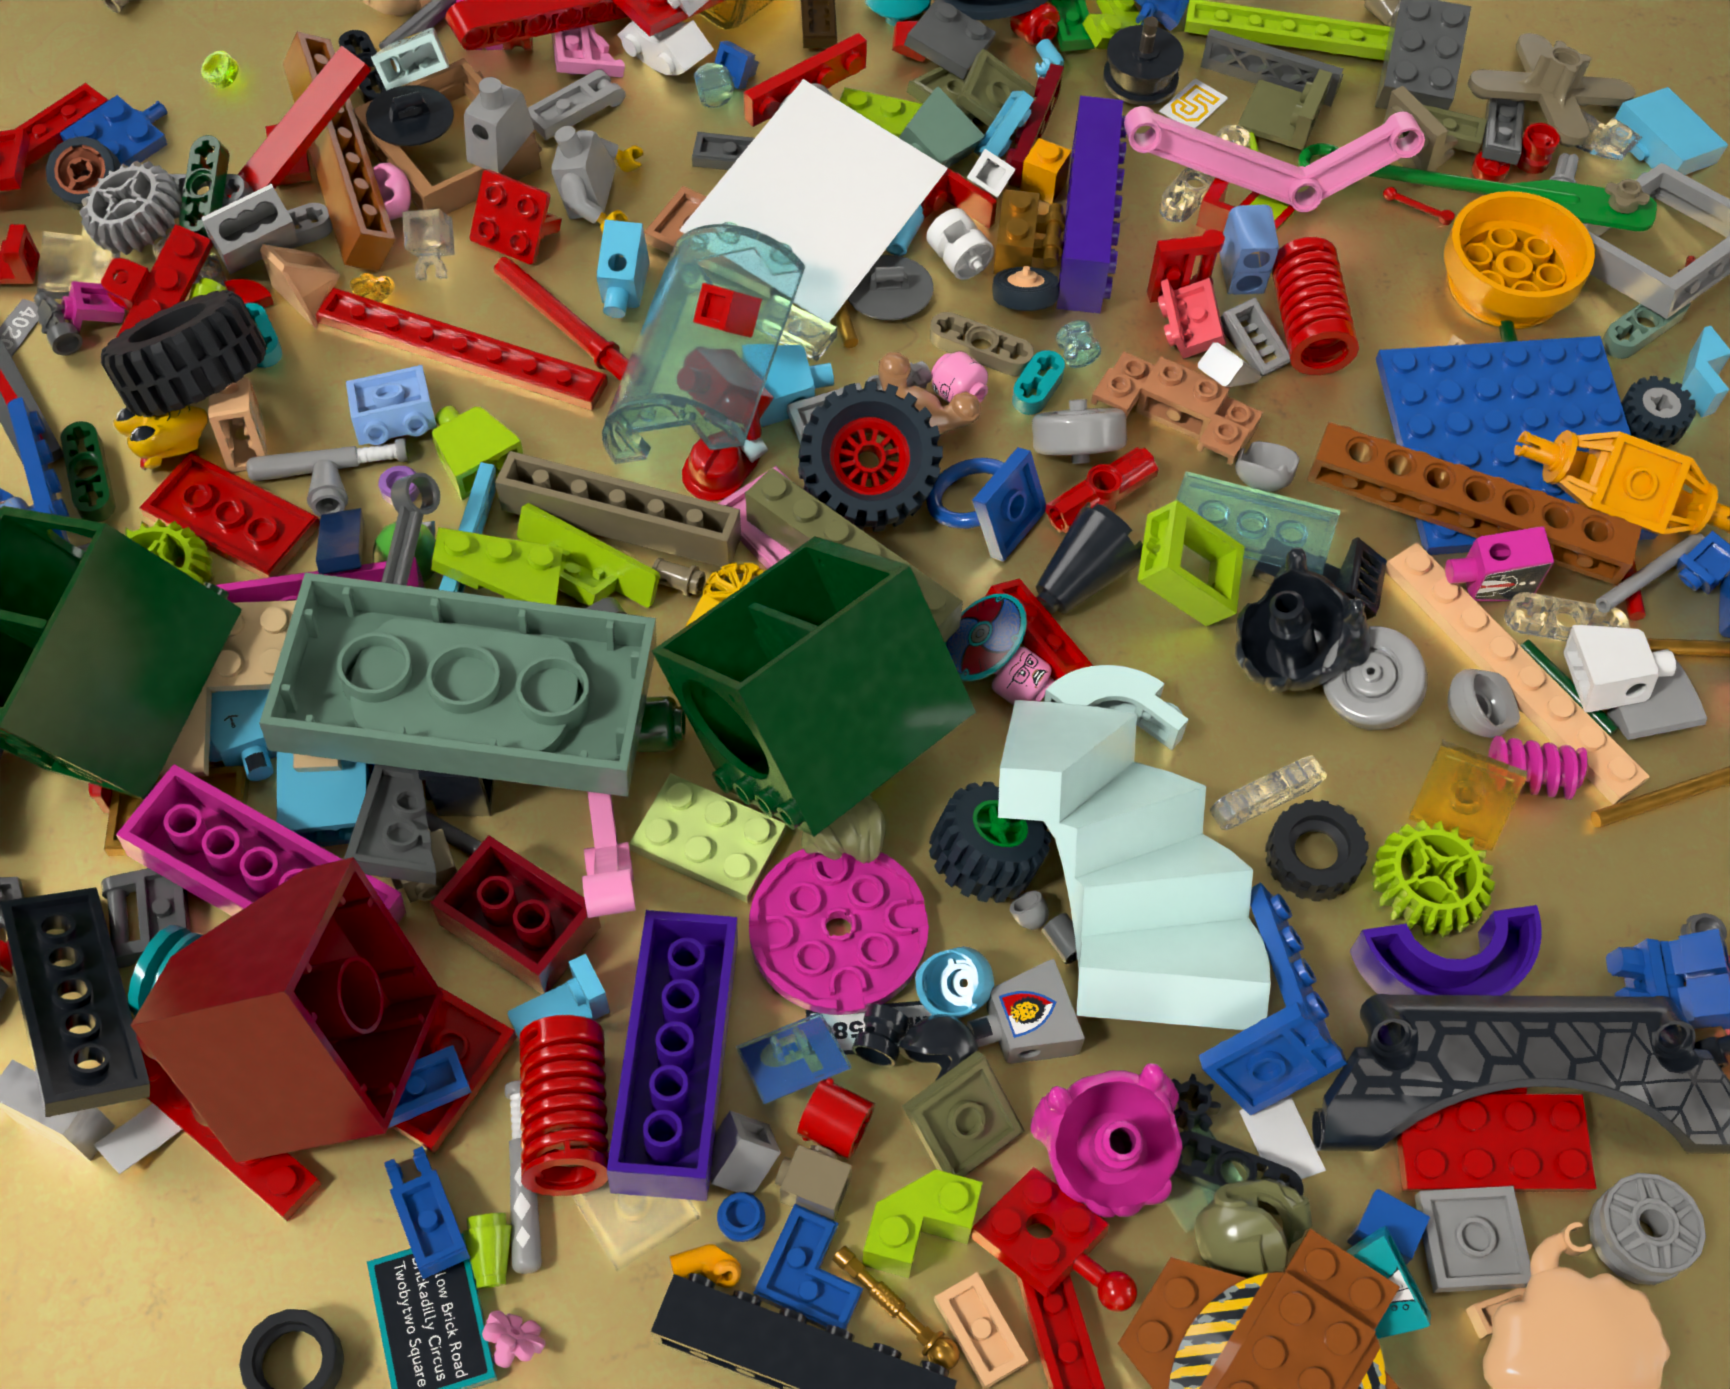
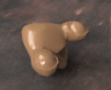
(960, 412)

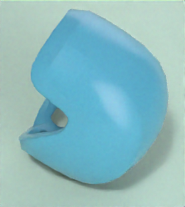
(941, 981)

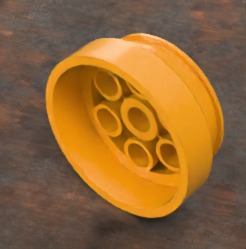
(1517, 258)

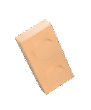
(980, 1330)

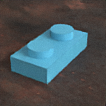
(1012, 115)

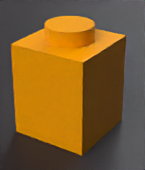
(1045, 170)

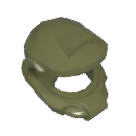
(1245, 1238)

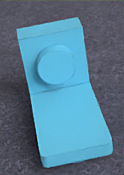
(578, 997)

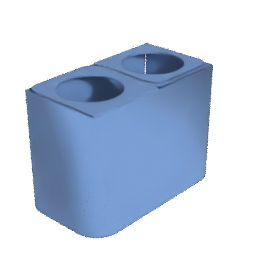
(1249, 231)

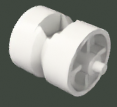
(960, 243)

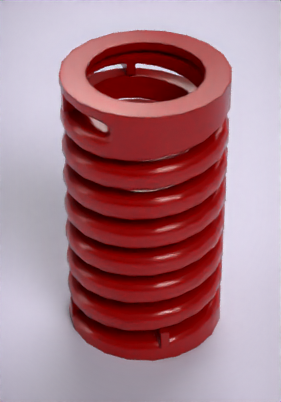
(1314, 306)
(563, 1106)

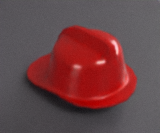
(715, 473)

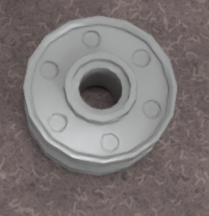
(1668, 1212)

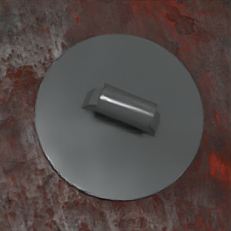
(893, 289)

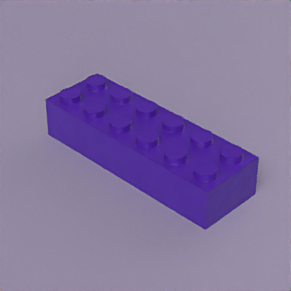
(1092, 205)
(674, 1057)

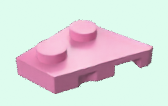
(584, 52)

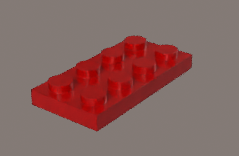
(1500, 1142)

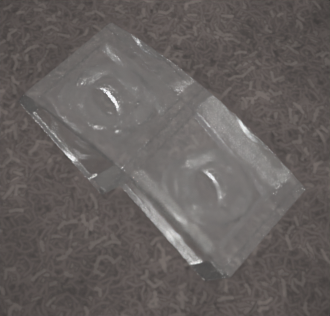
(1608, 141)

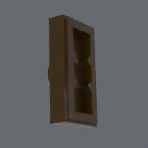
(818, 23)

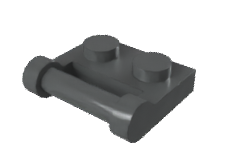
(158, 905)

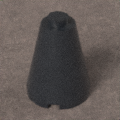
(1087, 559)

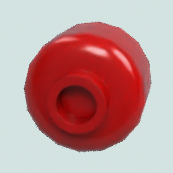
(1036, 24)

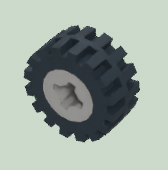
(1658, 410)

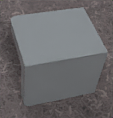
(742, 1153)

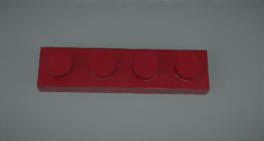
(1047, 94)

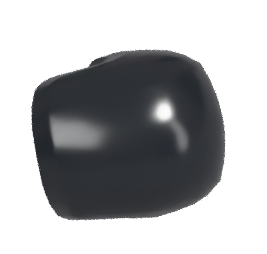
(939, 1041)

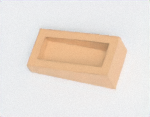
(1483, 1312)

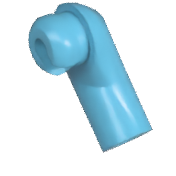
(1049, 55)

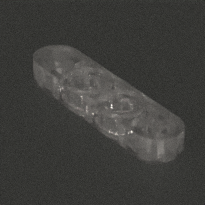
(1194, 195)

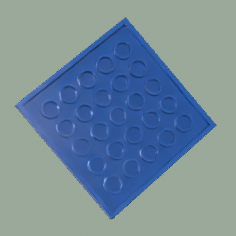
(1479, 399)

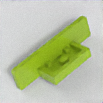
(588, 565)

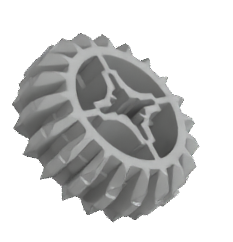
(131, 207)

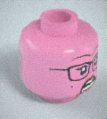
(957, 374)
(1023, 677)

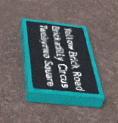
(430, 1325)

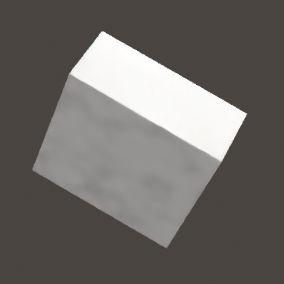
(73, 1130)

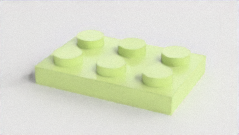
(708, 837)

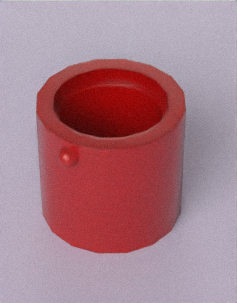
(835, 1118)

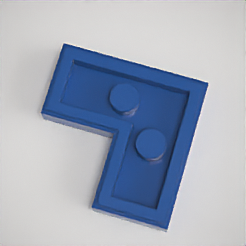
(794, 1273)

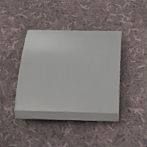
(1670, 708)

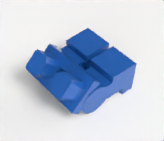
(1664, 966)

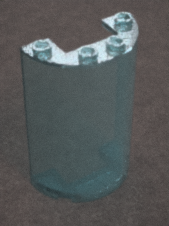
(693, 371)

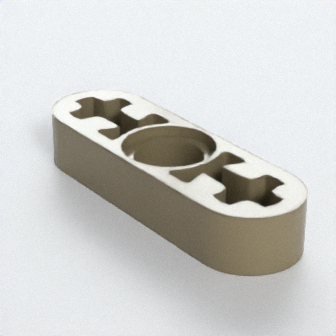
(974, 330)

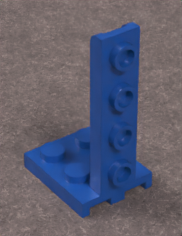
(35, 458)
(1290, 1045)

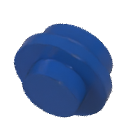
(741, 1217)

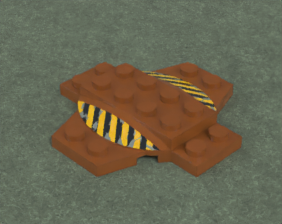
(1267, 1330)

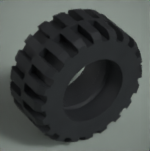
(184, 353)

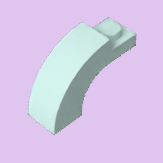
(1125, 691)

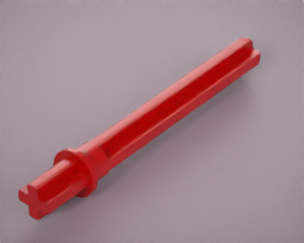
(605, 353)

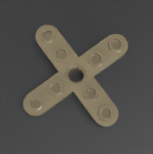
(1556, 81)

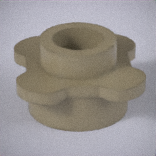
(1626, 196)

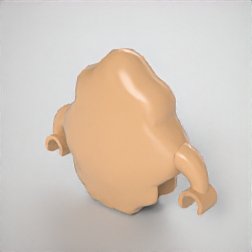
(1574, 1330)

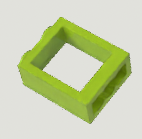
(1161, 561)

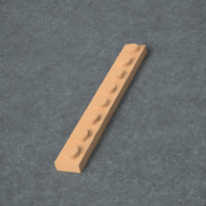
(1534, 689)

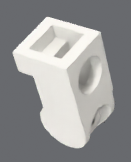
(991, 173)

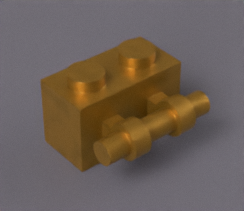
(1017, 231)

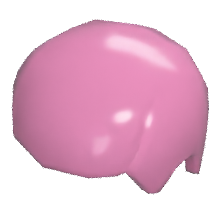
(393, 188)

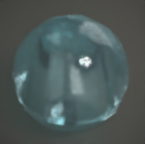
(714, 85)

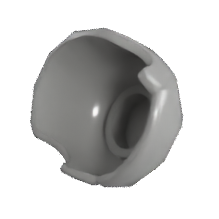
(1267, 466)

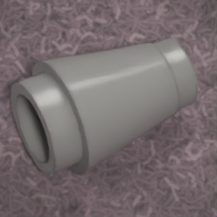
(326, 489)

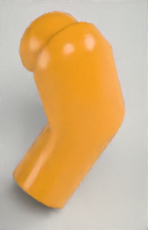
(710, 1262)

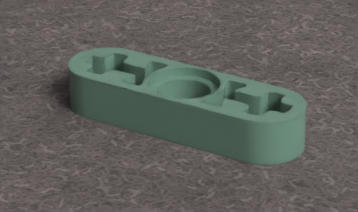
(1639, 334)

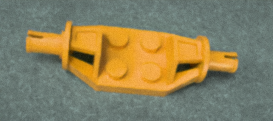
(1629, 480)

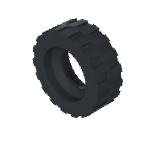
(1321, 818)

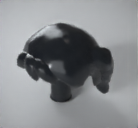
(1296, 625)

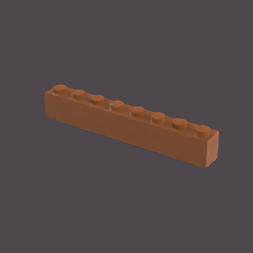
(342, 165)

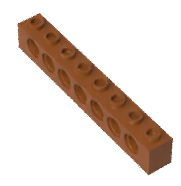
(1472, 501)

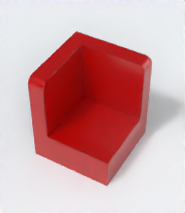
(1213, 210)
(727, 310)

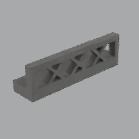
(1257, 61)

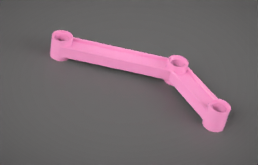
(1267, 174)
(608, 864)

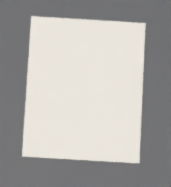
(824, 188)

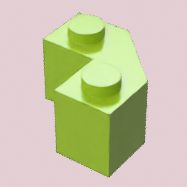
(932, 1204)

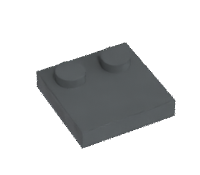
(949, 38)

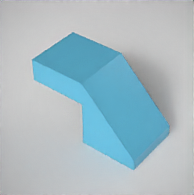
(1702, 372)

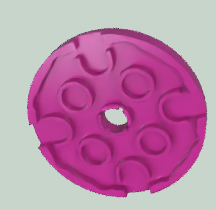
(838, 971)

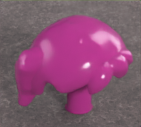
(1112, 1139)

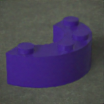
(1400, 965)

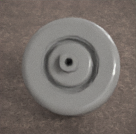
(1079, 431)
(1383, 688)

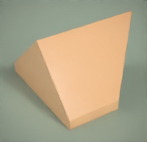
(300, 278)

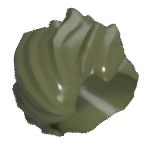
(856, 832)

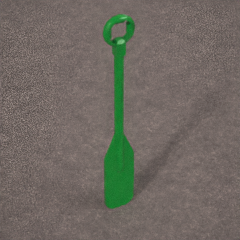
(1584, 201)

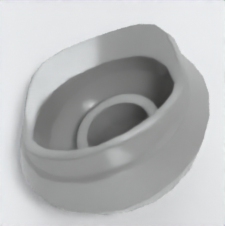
(1482, 703)

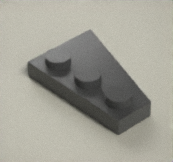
(392, 828)

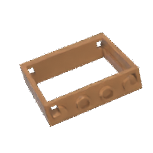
(464, 187)

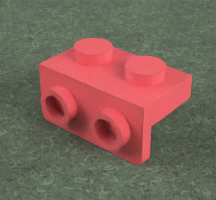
(1192, 317)

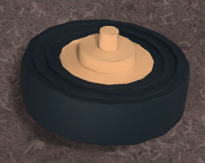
(1025, 288)

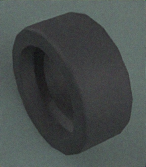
(282, 1323)

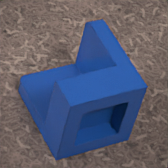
(1402, 1221)

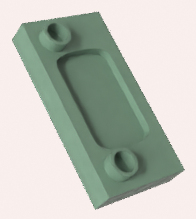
(461, 684)

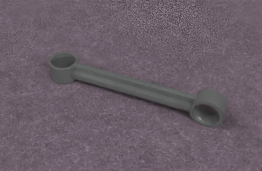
(408, 524)

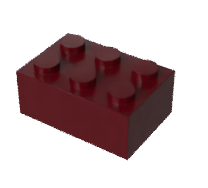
(515, 915)

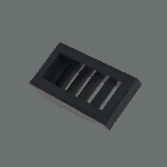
(1351, 571)

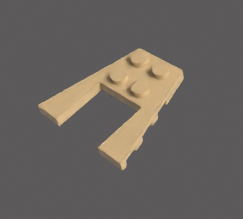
(243, 664)

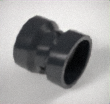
(882, 1032)

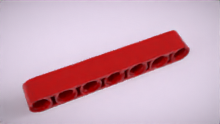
(498, 22)

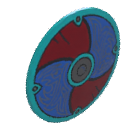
(987, 636)

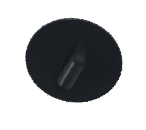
(409, 115)

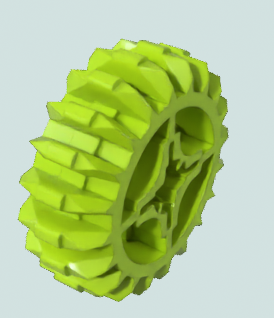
(173, 541)
(1430, 893)

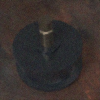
(1143, 64)

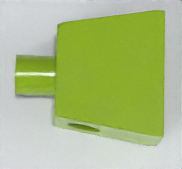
(470, 439)

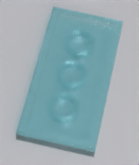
(1262, 520)

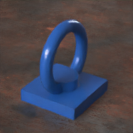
(1003, 507)

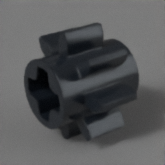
(1200, 1099)

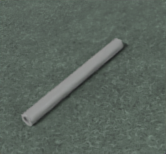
(1647, 574)

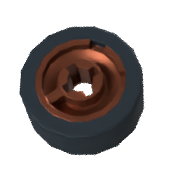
(68, 163)

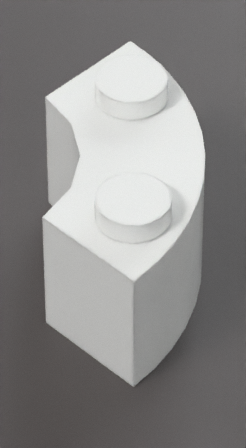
(668, 51)

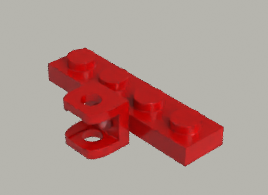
(823, 68)
(165, 285)

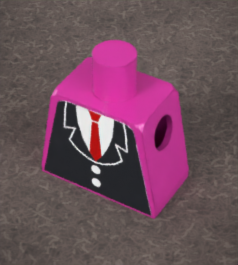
(1503, 565)

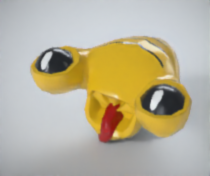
(162, 435)

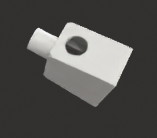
(1614, 666)

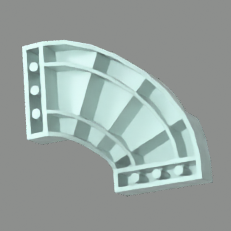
(1148, 893)

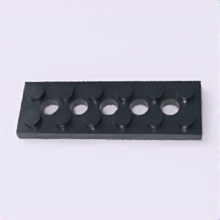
(50, 1017)

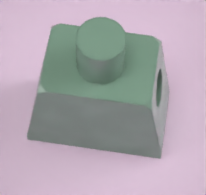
(942, 130)

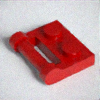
(1176, 259)

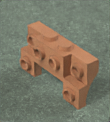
(1180, 401)

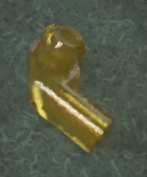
(376, 288)

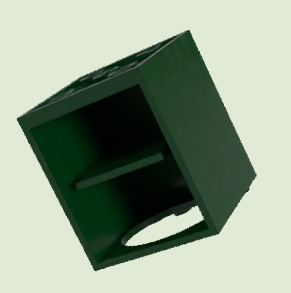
(99, 650)
(816, 682)

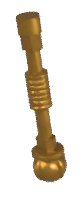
(937, 1348)

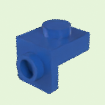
(1705, 564)

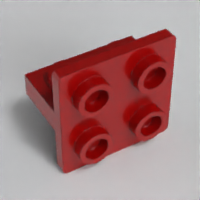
(512, 217)

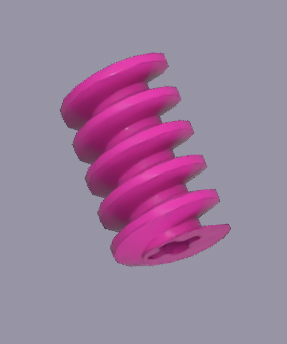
(1543, 764)

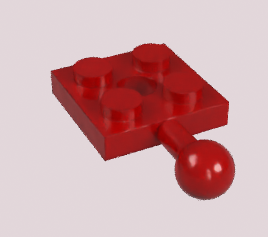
(1050, 1260)

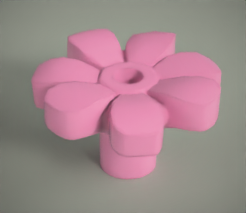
(512, 1338)

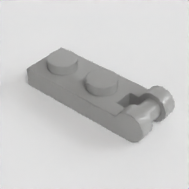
(575, 103)

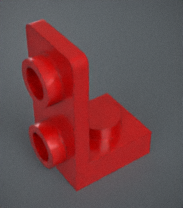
(962, 195)
(18, 256)

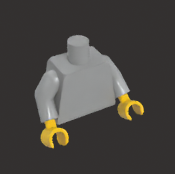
(585, 173)

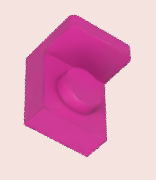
(90, 303)

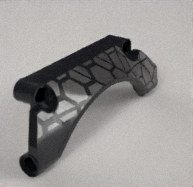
(1480, 1044)

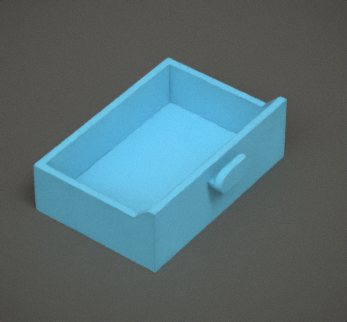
(1670, 132)

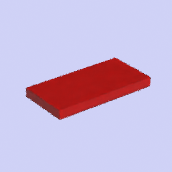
(232, 516)

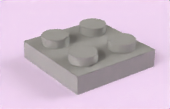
(1474, 1239)

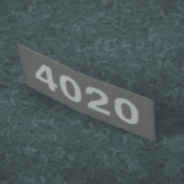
(18, 325)

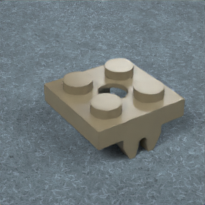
(1437, 144)

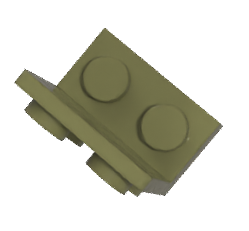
(1285, 113)

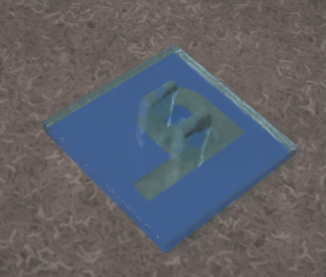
(793, 1057)

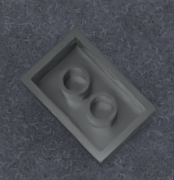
(1424, 51)

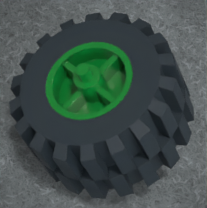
(986, 852)

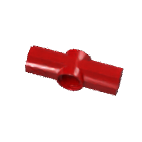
(1104, 486)

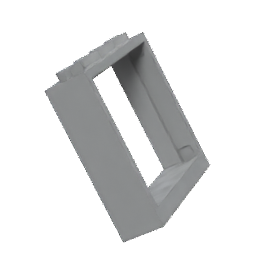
(1647, 284)

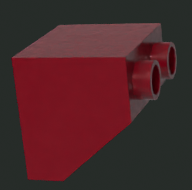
(294, 1016)

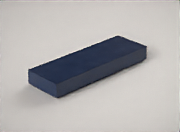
(340, 541)

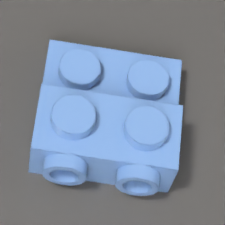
(390, 405)

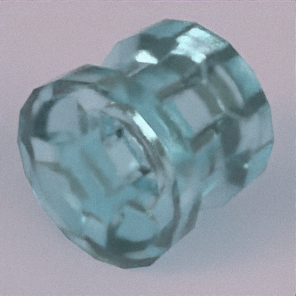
(1078, 344)

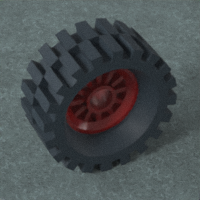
(882, 415)

